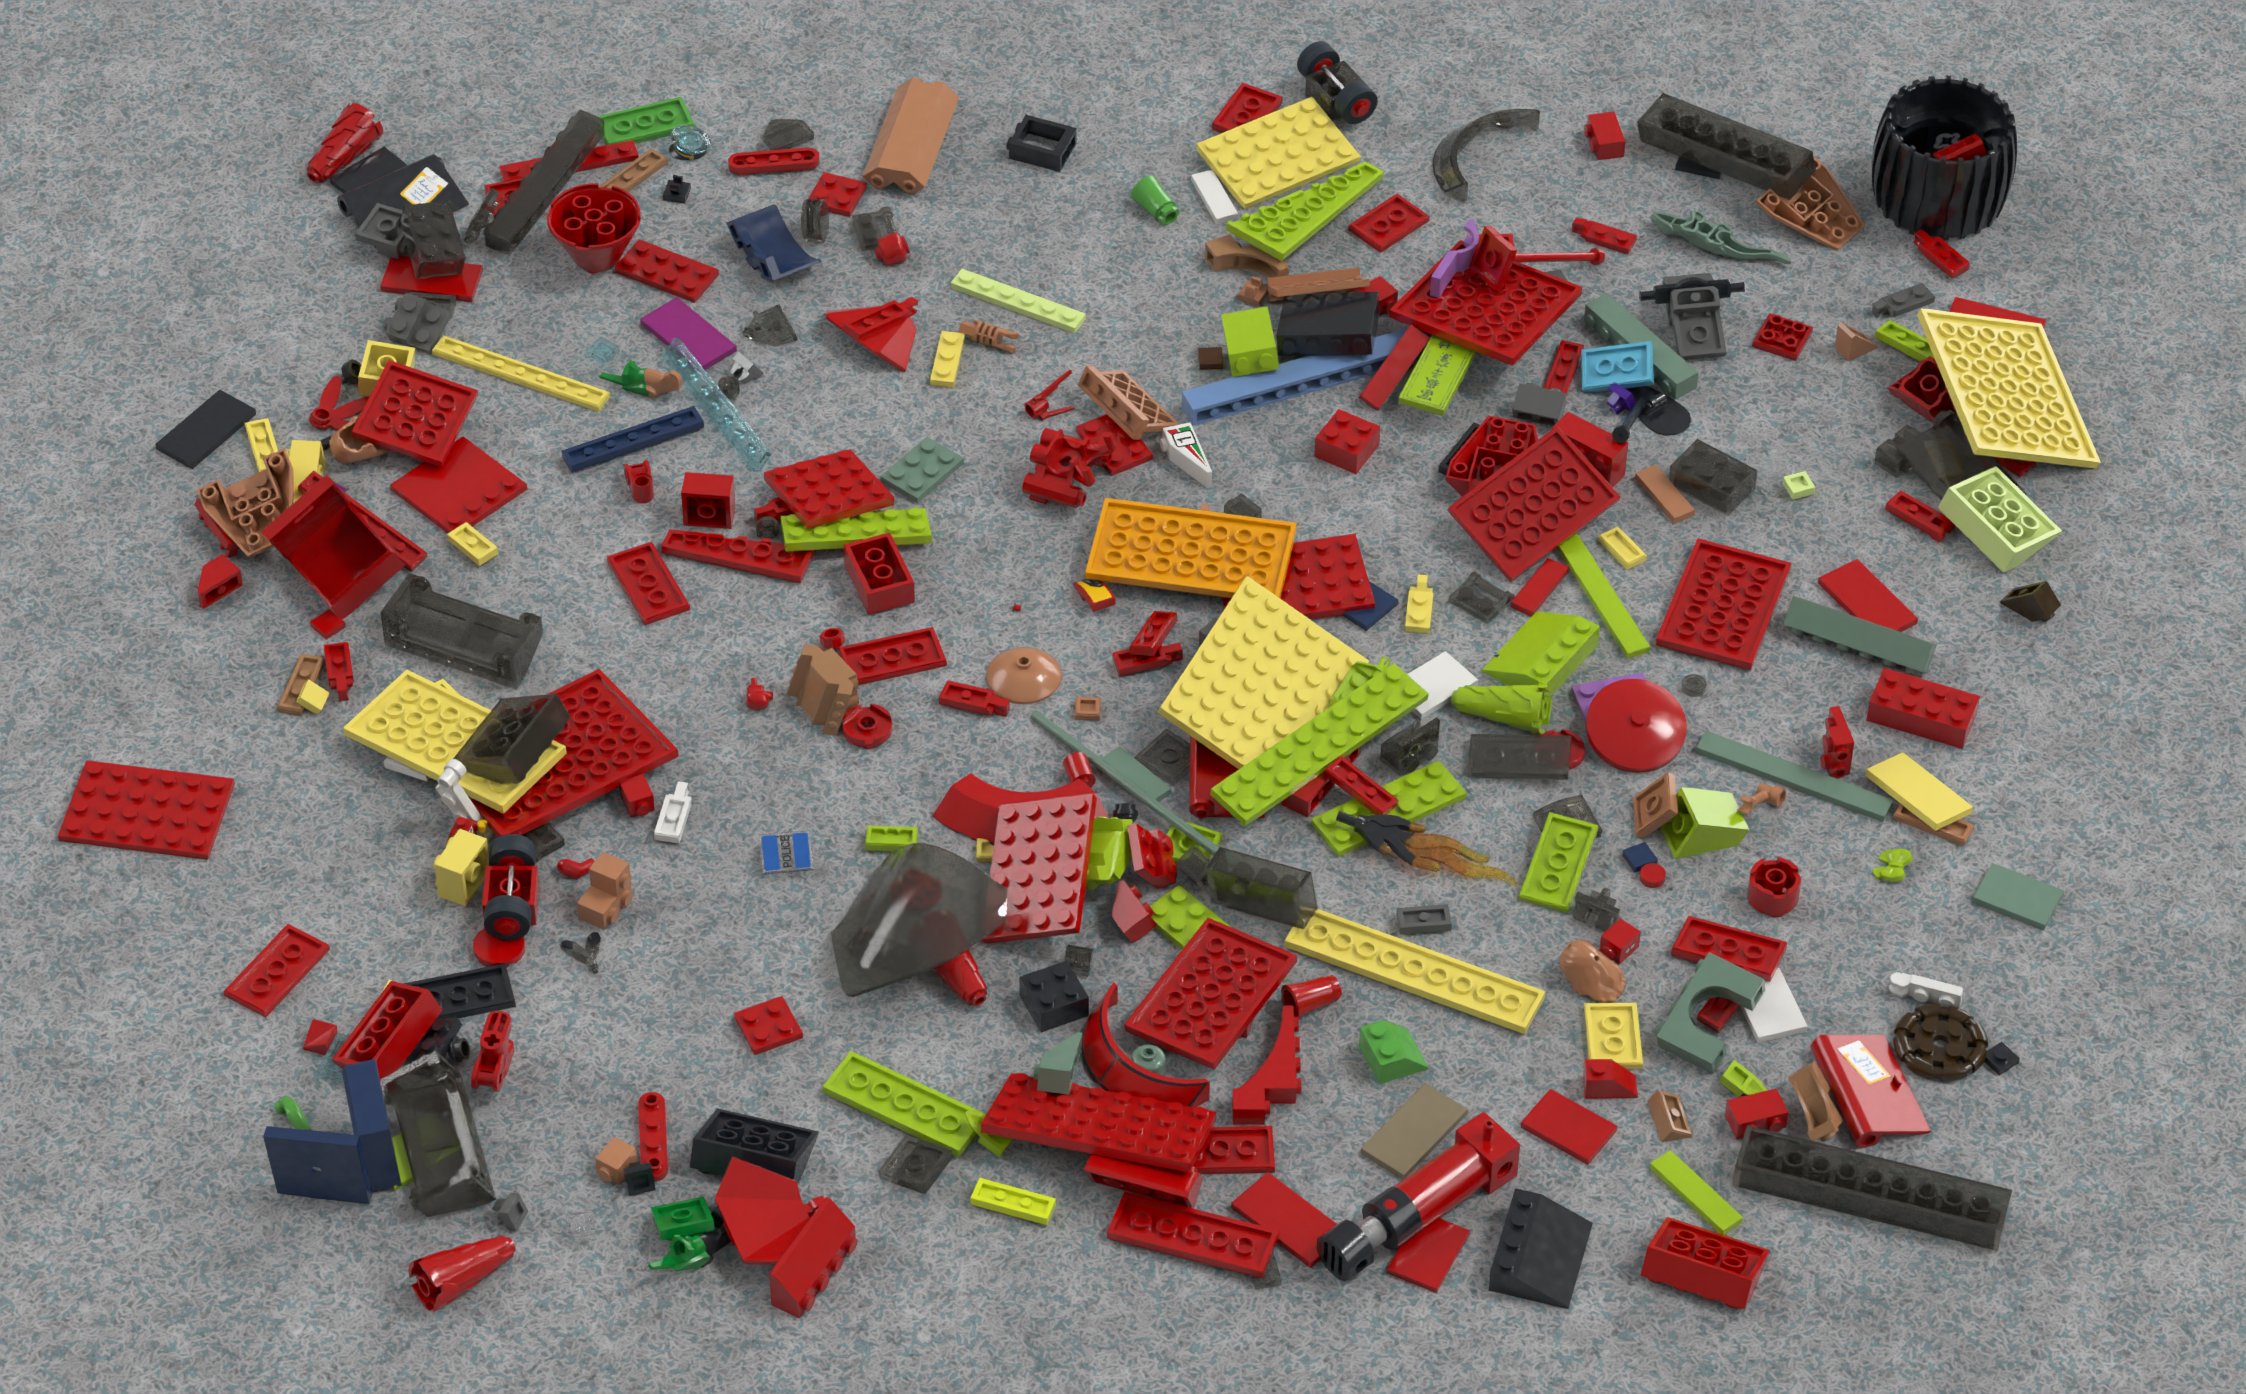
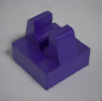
(1620, 399)

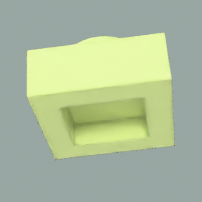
(1798, 485)

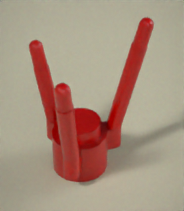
(1038, 405)

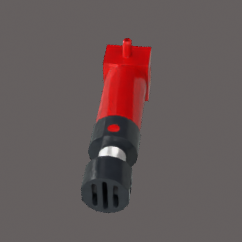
(1480, 1158)

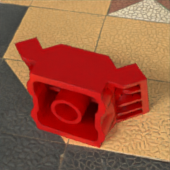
(1924, 390)

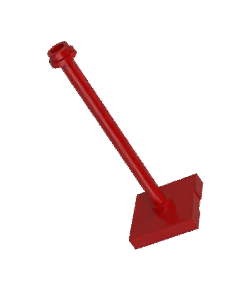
(1496, 255)

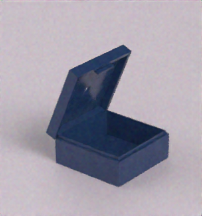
(348, 1163)

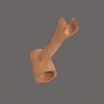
(1773, 795)

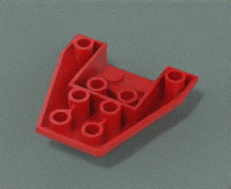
(1488, 450)

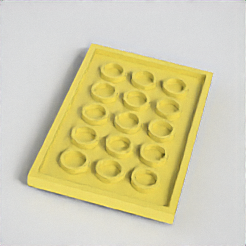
(1277, 152)

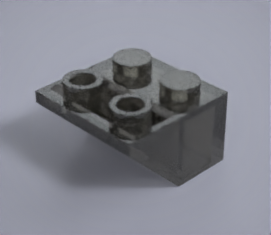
(1411, 746)

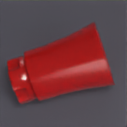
(1311, 994)

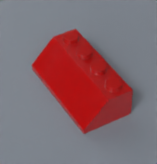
(390, 1028)
(1146, 1180)
(812, 1259)

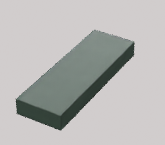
(1137, 773)

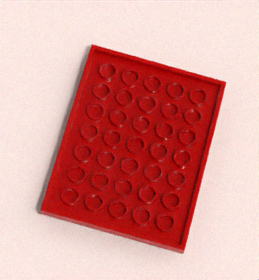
(604, 745)

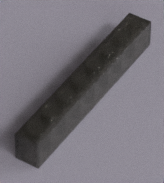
(544, 182)

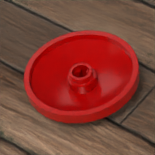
(1635, 725)

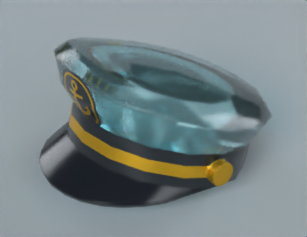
(688, 142)

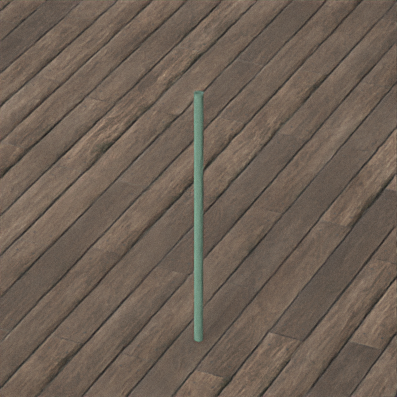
(1125, 783)

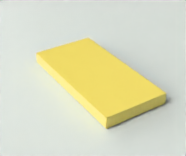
(1919, 791)

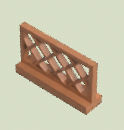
(1315, 282)
(1125, 402)

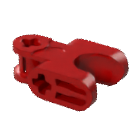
(495, 1052)

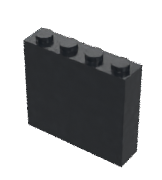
(1328, 324)

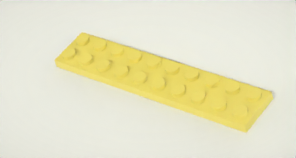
(1417, 970)

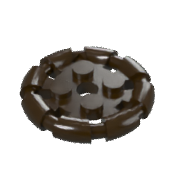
(1949, 1032)

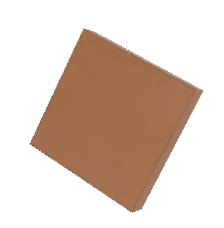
(1655, 805)

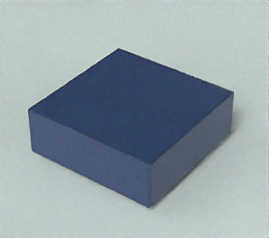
(1638, 856)

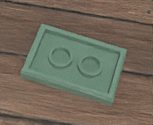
(2018, 896)

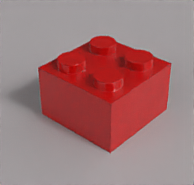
(1347, 441)
(708, 500)

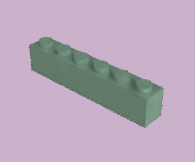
(1621, 327)
(1859, 634)

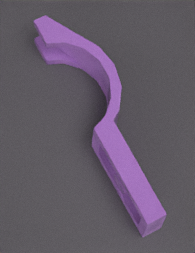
(1455, 261)

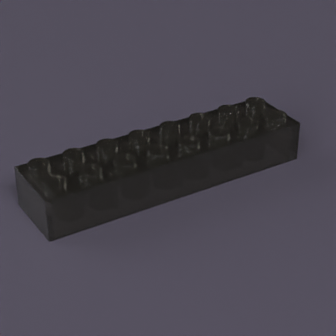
(1726, 146)

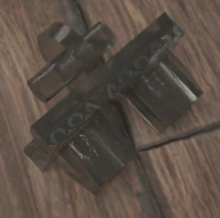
(1597, 904)

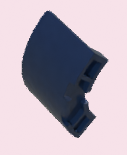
(769, 244)

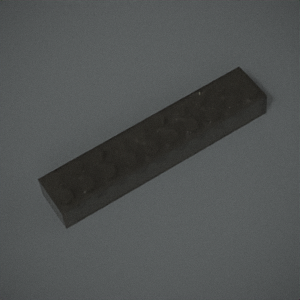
(1872, 1187)

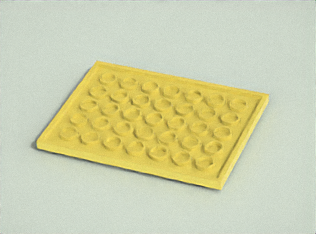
(2008, 388)
(1257, 676)

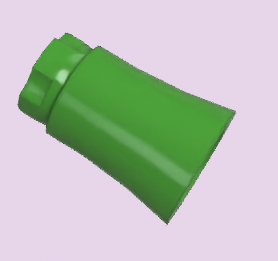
(1155, 200)

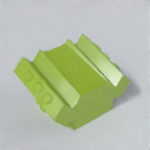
(1109, 851)

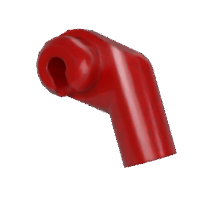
(574, 869)

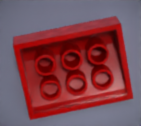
(1704, 1263)

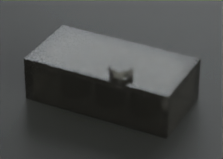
(1261, 887)

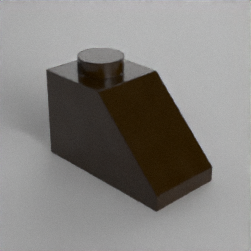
(2033, 601)

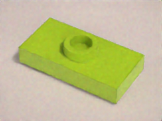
(889, 837)

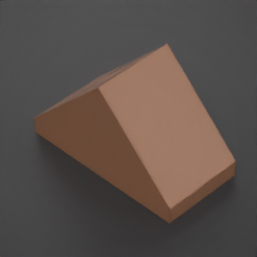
(1852, 342)

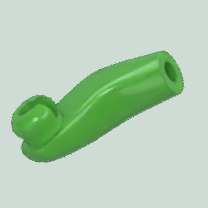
(293, 1112)

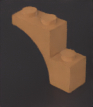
(1227, 254)
(1818, 1108)

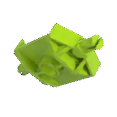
(1358, 675)

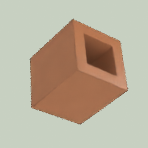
(613, 1159)

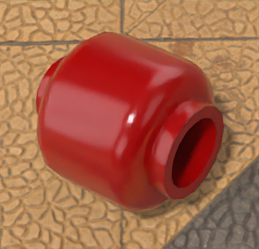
(892, 249)

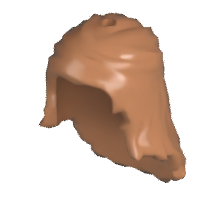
(348, 449)
(1592, 972)

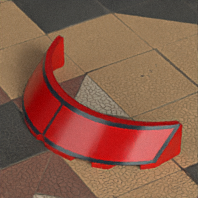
(1118, 1073)

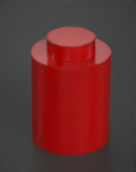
(1078, 766)

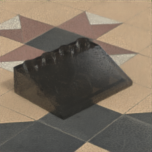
(513, 737)

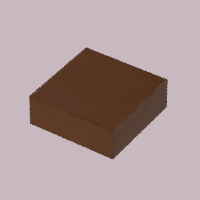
(1210, 358)

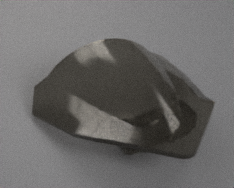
(915, 916)

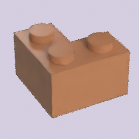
(608, 891)

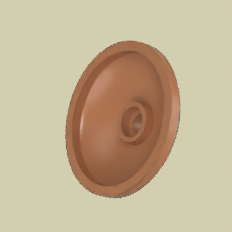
(1024, 675)

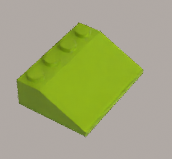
(1545, 650)

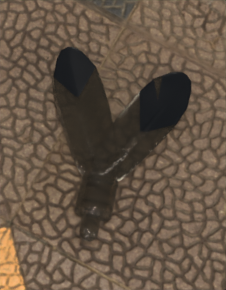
(585, 955)

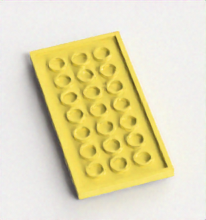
(428, 727)

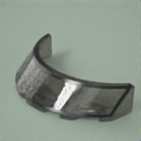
(1445, 157)

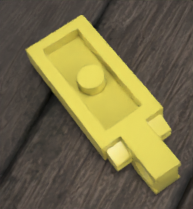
(1419, 607)

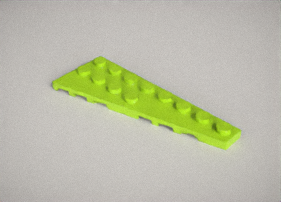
(1302, 214)

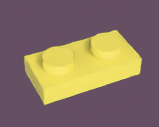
(472, 544)

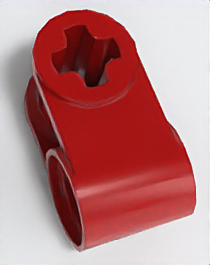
(640, 481)

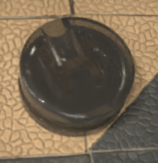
(814, 220)

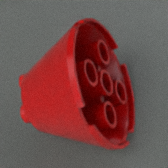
(594, 224)

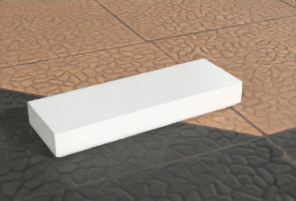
(1214, 196)

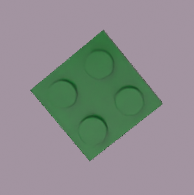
(682, 1218)

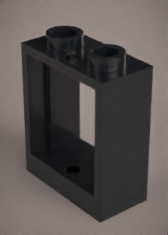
(1037, 155)

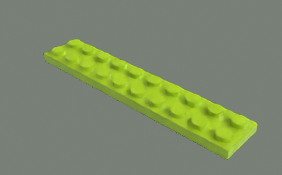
(1318, 744)

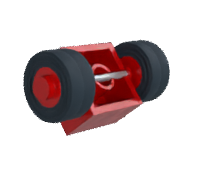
(510, 888)

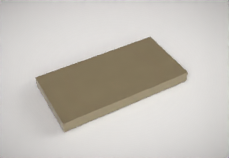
(1414, 1131)

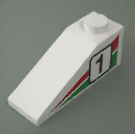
(1186, 452)

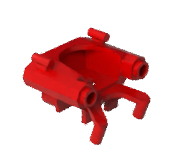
(1056, 481)

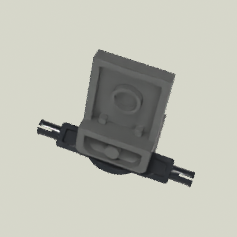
(1694, 312)

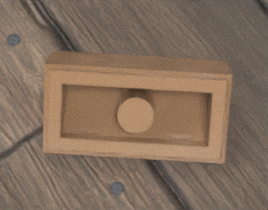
(1669, 1116)

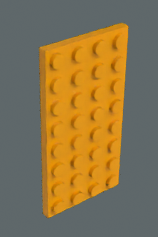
(1188, 549)

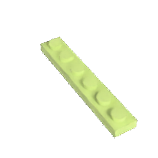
(1018, 300)

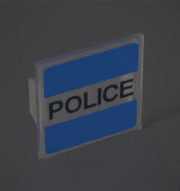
(786, 853)

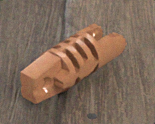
(988, 334)

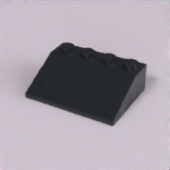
(754, 1140)
(1539, 1250)

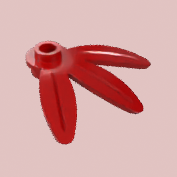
(326, 416)

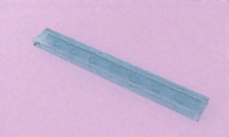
(717, 405)

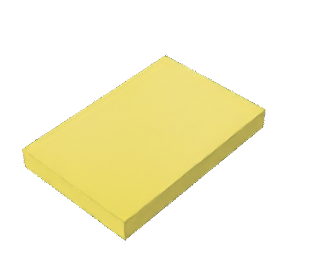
(1614, 1033)

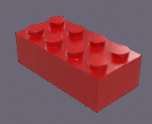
(1923, 708)

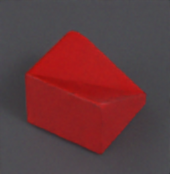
(320, 1036)

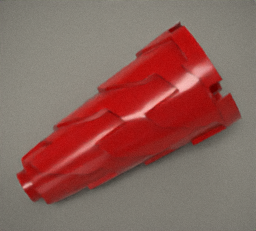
(349, 136)
(964, 978)
(453, 1271)

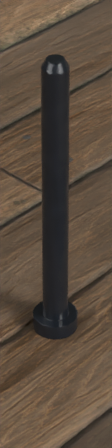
(1621, 433)

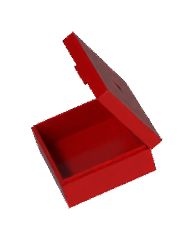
(333, 547)

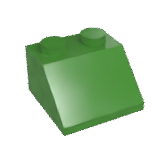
(1390, 1051)

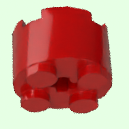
(1774, 886)

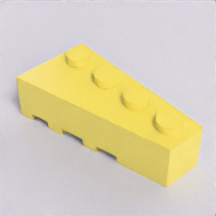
(305, 458)

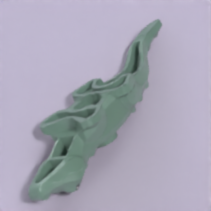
(1712, 237)

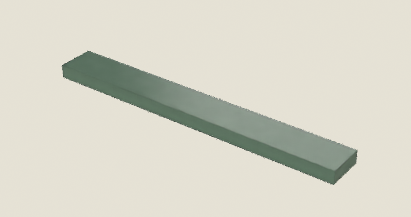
(1794, 776)

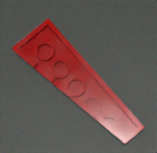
(739, 553)

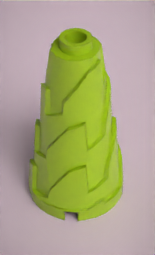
(1513, 705)

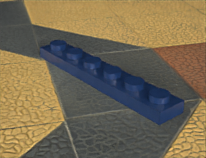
(632, 439)

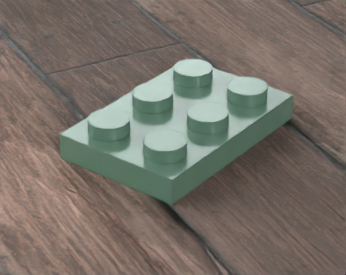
(922, 469)

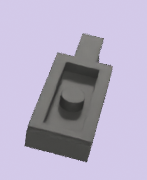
(1903, 301)

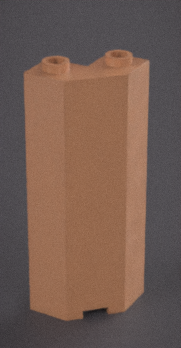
(911, 135)

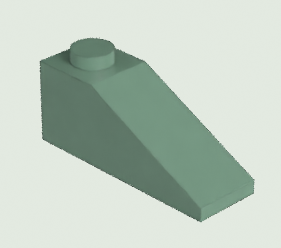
(1059, 1066)

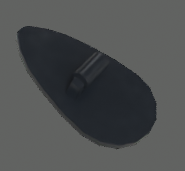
(1661, 412)

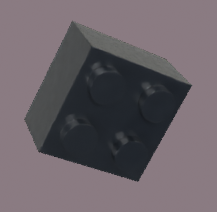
(1054, 996)

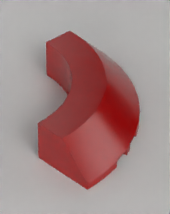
(974, 805)

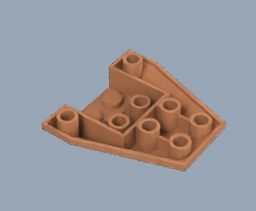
(1816, 210)
(251, 503)

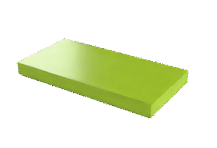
(1558, 862)

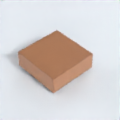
(1087, 708)

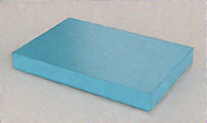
(1624, 364)

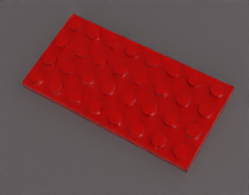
(1100, 1123)

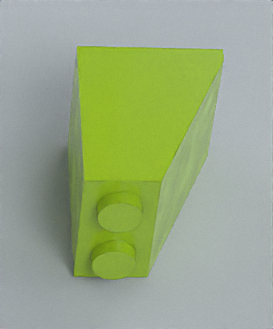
(1250, 341)
(1704, 823)

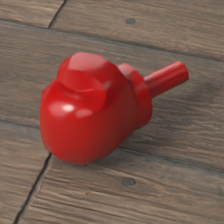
(757, 697)

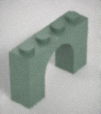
(1712, 979)

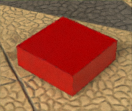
(327, 624)

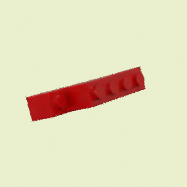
(1274, 1080)

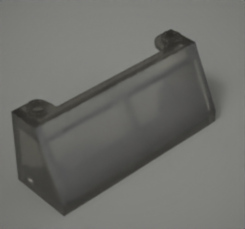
(460, 633)
(439, 1136)

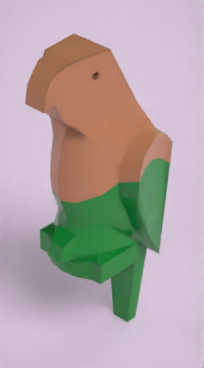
(645, 380)

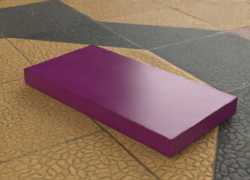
(681, 322)

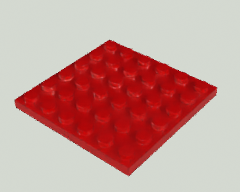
(1485, 319)

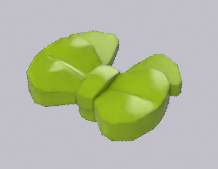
(1895, 870)

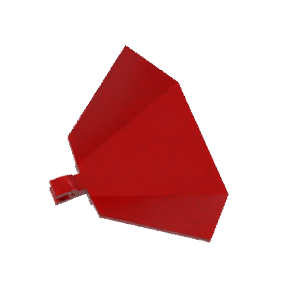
(881, 329)
(761, 1211)

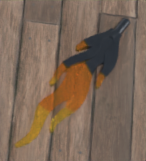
(1386, 835)

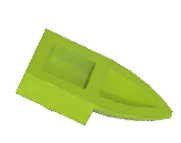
(1741, 1080)
(992, 1142)

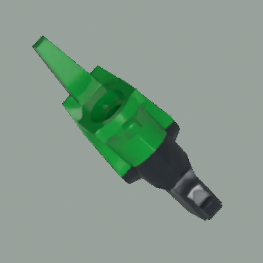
(692, 1251)

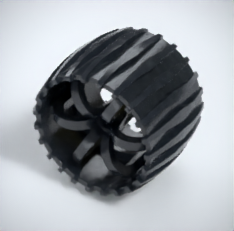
(1936, 193)

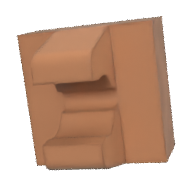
(1253, 292)

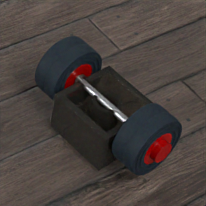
(1335, 84)

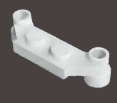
(455, 797)

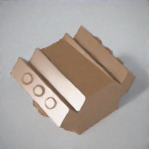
(824, 687)

